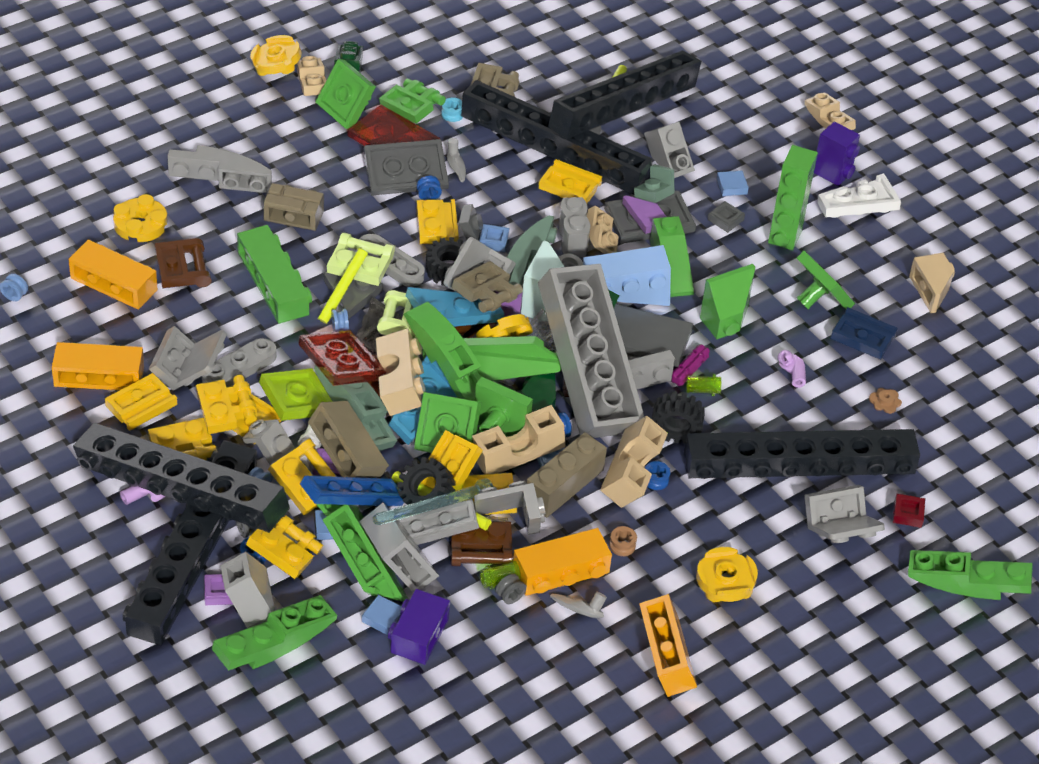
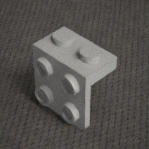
(472, 255)
(182, 361)
(652, 368)
(517, 495)
(840, 514)

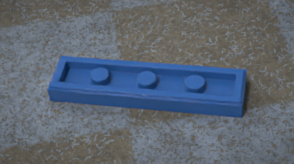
(351, 490)

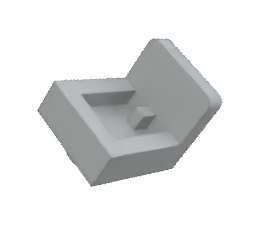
(270, 439)

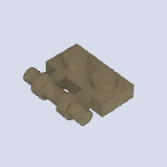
(493, 77)
(482, 282)

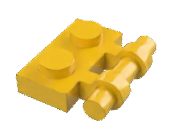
(217, 407)
(187, 437)
(284, 552)

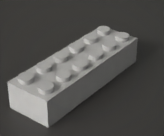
(590, 350)

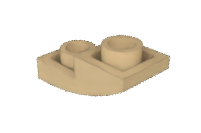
(311, 75)
(827, 110)
(601, 231)

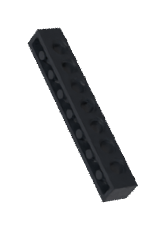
(623, 94)
(529, 126)
(801, 453)
(182, 477)
(181, 558)

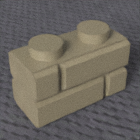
(293, 206)

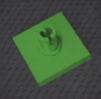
(345, 94)
(822, 284)
(501, 407)
(442, 414)

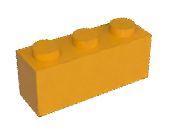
(113, 274)
(96, 366)
(563, 561)
(668, 645)

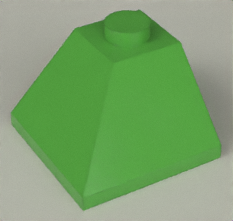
(727, 301)

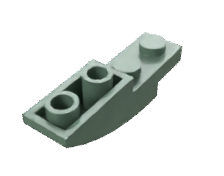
(527, 247)
(367, 407)

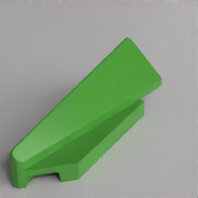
(512, 357)
(360, 553)

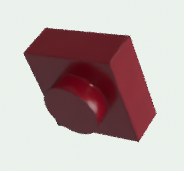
(909, 510)

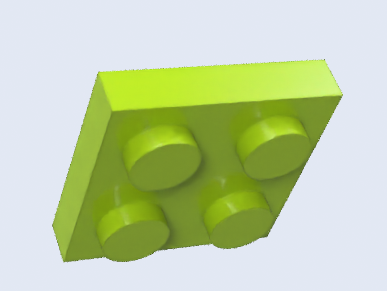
(294, 393)

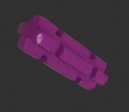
(690, 364)

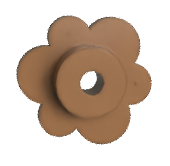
(885, 400)

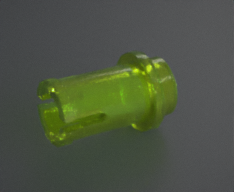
(704, 384)
(492, 576)

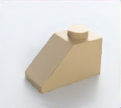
(932, 278)

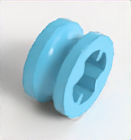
(452, 110)

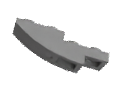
(220, 165)

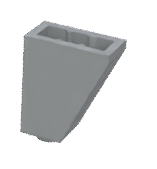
(399, 551)

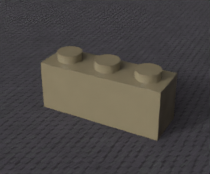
(347, 441)
(568, 472)

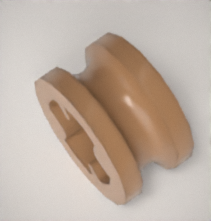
(624, 548)

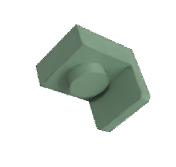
(658, 186)

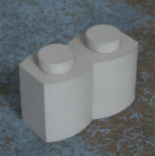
(574, 226)

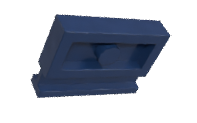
(864, 333)

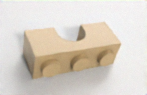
(402, 385)
(539, 437)
(626, 475)

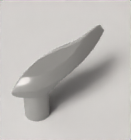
(455, 160)
(578, 605)

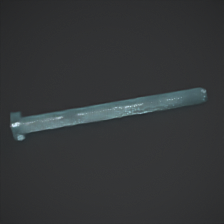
(431, 503)

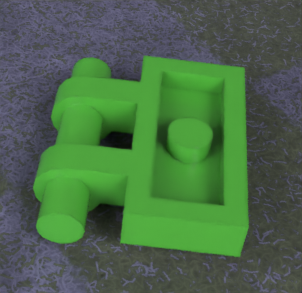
(412, 101)

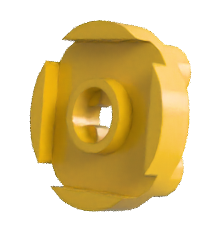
(276, 55)
(127, 217)
(508, 326)
(723, 588)

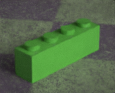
(792, 197)
(274, 274)

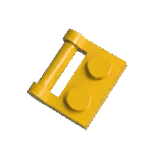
(290, 471)

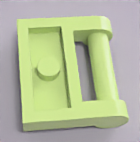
(372, 268)
(388, 323)

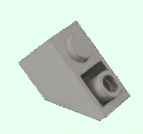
(670, 148)
(248, 588)

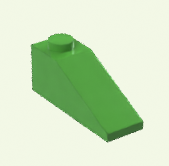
(670, 233)

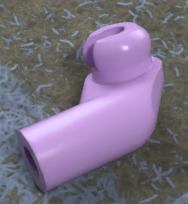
(794, 366)
(134, 493)

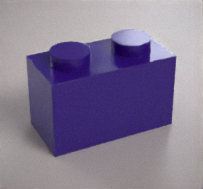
(837, 153)
(419, 626)

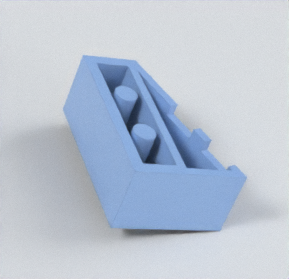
(637, 274)

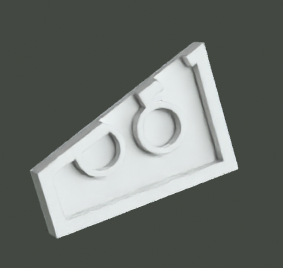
(862, 199)

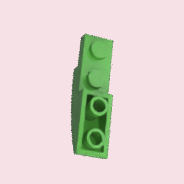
(447, 347)
(962, 576)
(281, 634)

